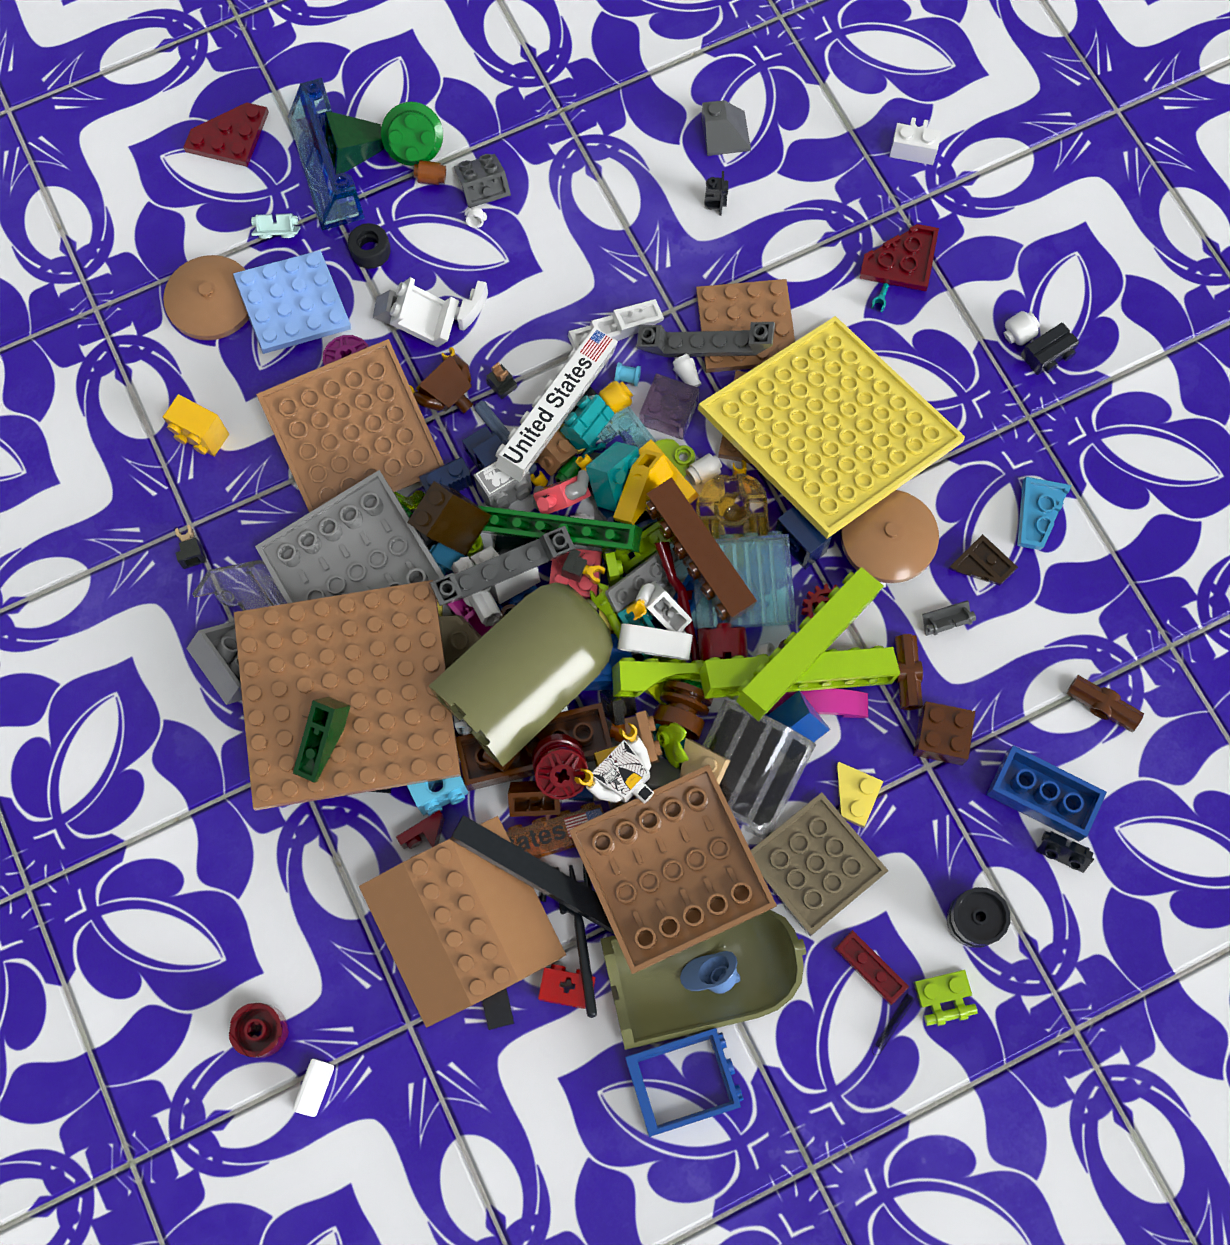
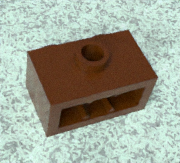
(528, 800)

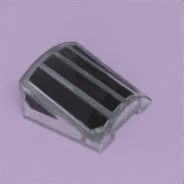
(762, 765)

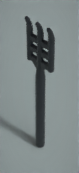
(582, 947)

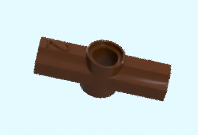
(910, 672)
(1105, 703)

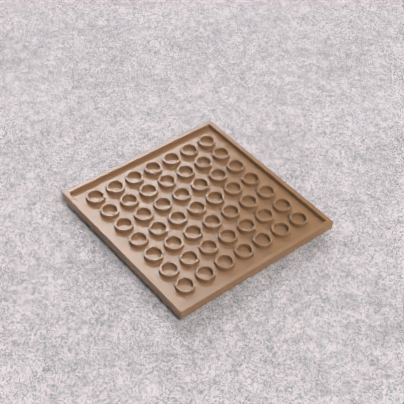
(363, 650)

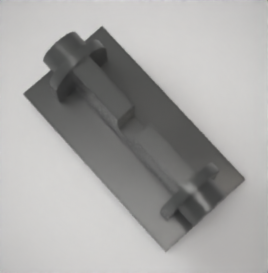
(948, 618)

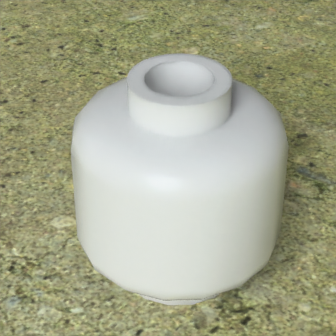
(1021, 328)

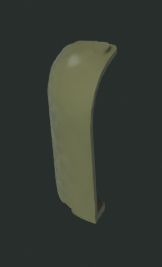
(526, 669)
(659, 1008)

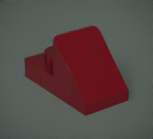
(429, 827)

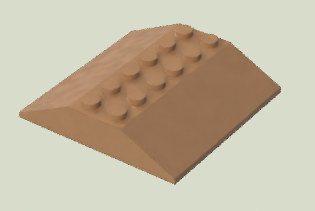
(672, 869)
(459, 927)

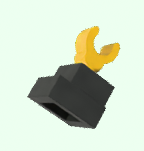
(576, 566)

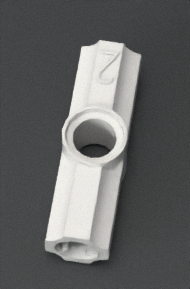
(481, 601)

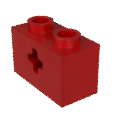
(553, 992)

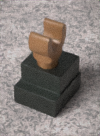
(501, 380)

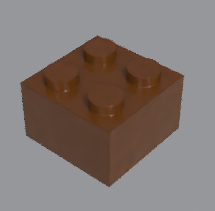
(944, 733)

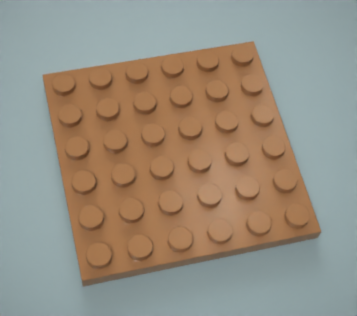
(349, 424)

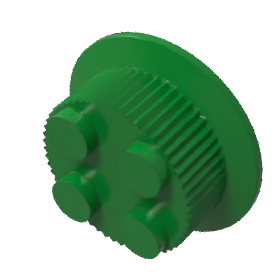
(412, 133)

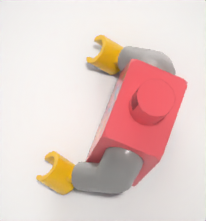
(563, 493)

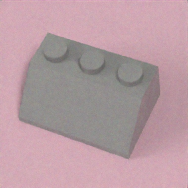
(217, 657)

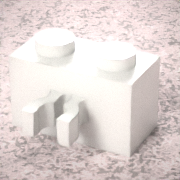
(915, 143)

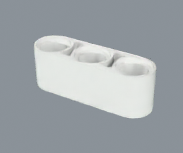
(655, 641)

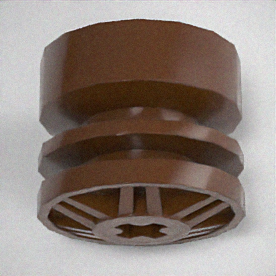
(682, 707)

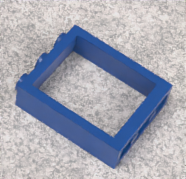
(726, 1069)

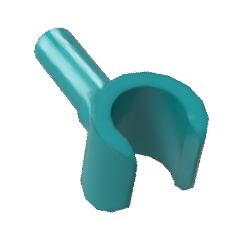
(881, 298)
(601, 446)

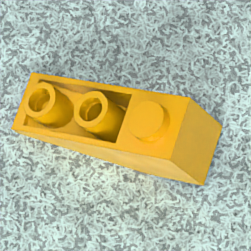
(645, 475)

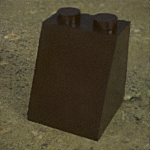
(449, 518)

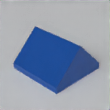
(801, 717)

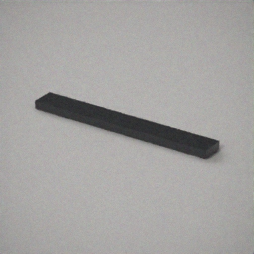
(530, 870)

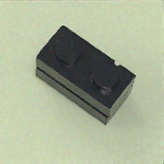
(1050, 348)

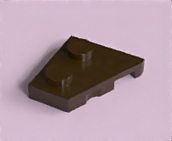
(985, 562)

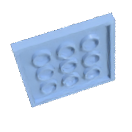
(291, 301)

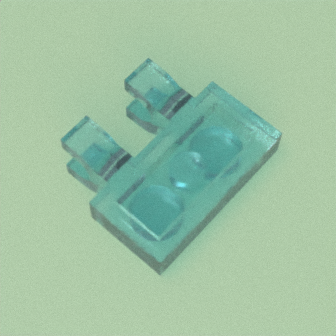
(628, 427)

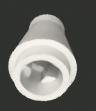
(686, 370)

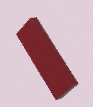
(871, 967)

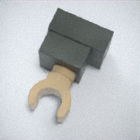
(191, 549)

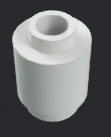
(704, 469)

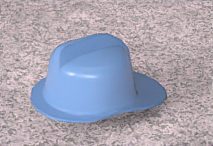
(711, 972)

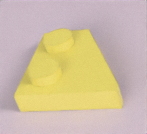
(856, 794)

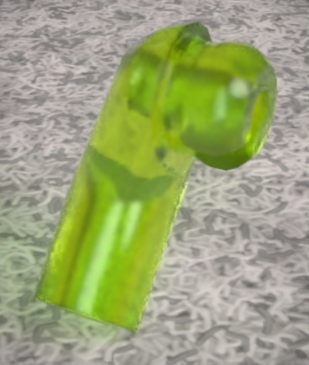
(411, 501)

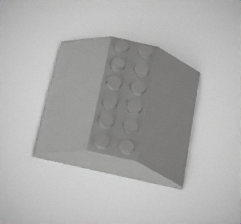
(349, 546)

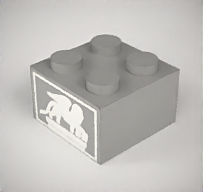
(500, 489)

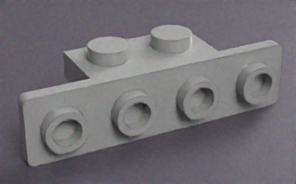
(627, 588)

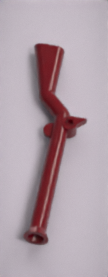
(666, 558)

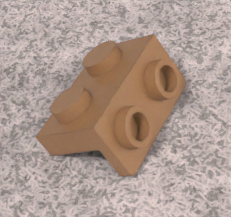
(556, 454)
(645, 725)

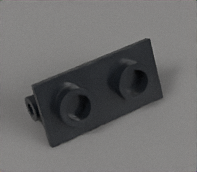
(716, 193)
(1075, 856)

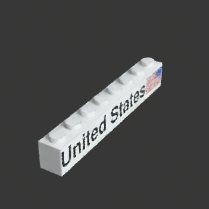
(554, 406)

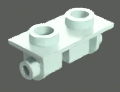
(266, 228)

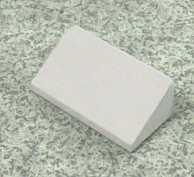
(313, 1088)

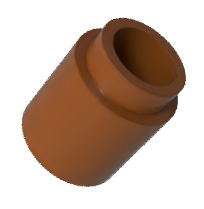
(430, 172)

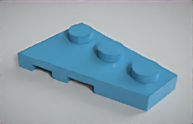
(1039, 508)

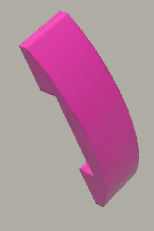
(834, 702)

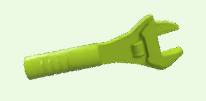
(604, 605)

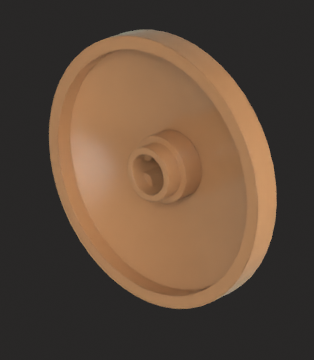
(205, 298)
(892, 538)

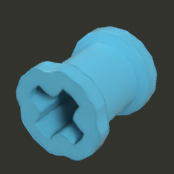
(628, 374)

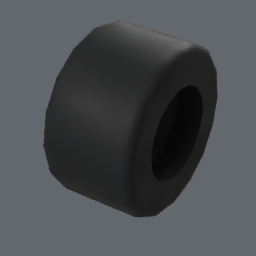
(369, 233)

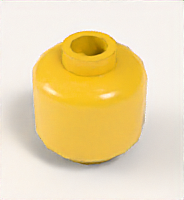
(616, 396)

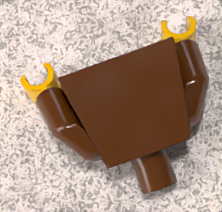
(446, 385)

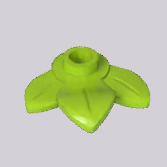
(674, 450)
(670, 740)

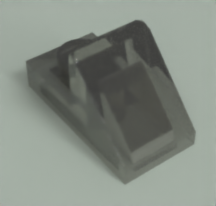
(617, 707)

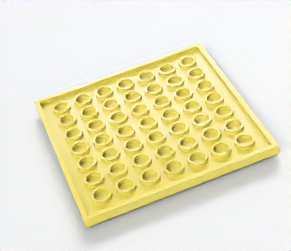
(831, 425)

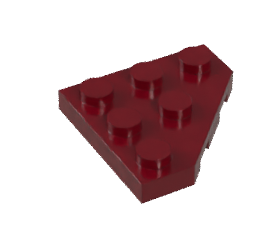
(230, 135)
(903, 259)

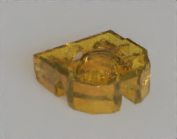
(748, 491)

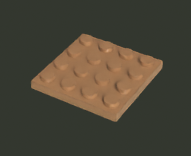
(735, 307)

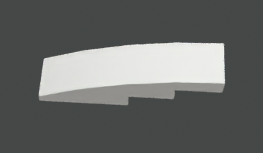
(622, 323)

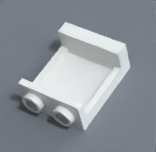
(423, 313)

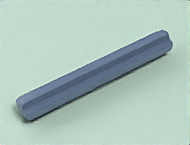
(495, 425)

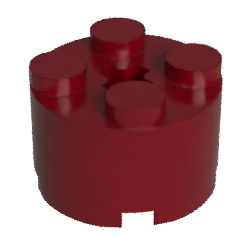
(722, 642)
(244, 1025)

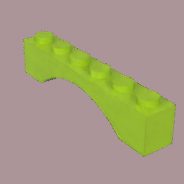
(635, 677)

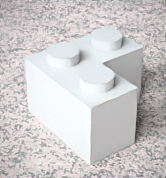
(511, 587)

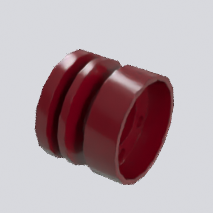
(553, 755)

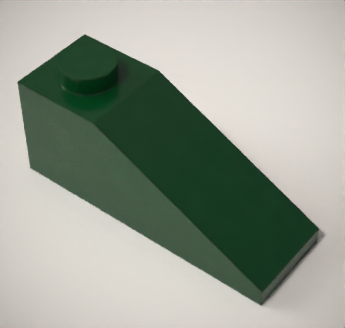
(321, 734)

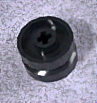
(993, 914)

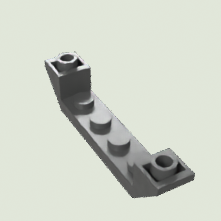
(706, 343)
(503, 567)

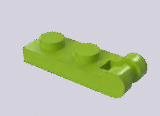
(647, 549)

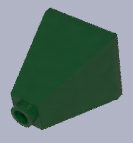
(351, 140)

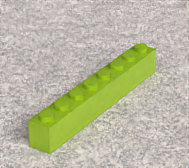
(808, 644)
(830, 671)

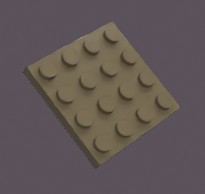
(817, 864)

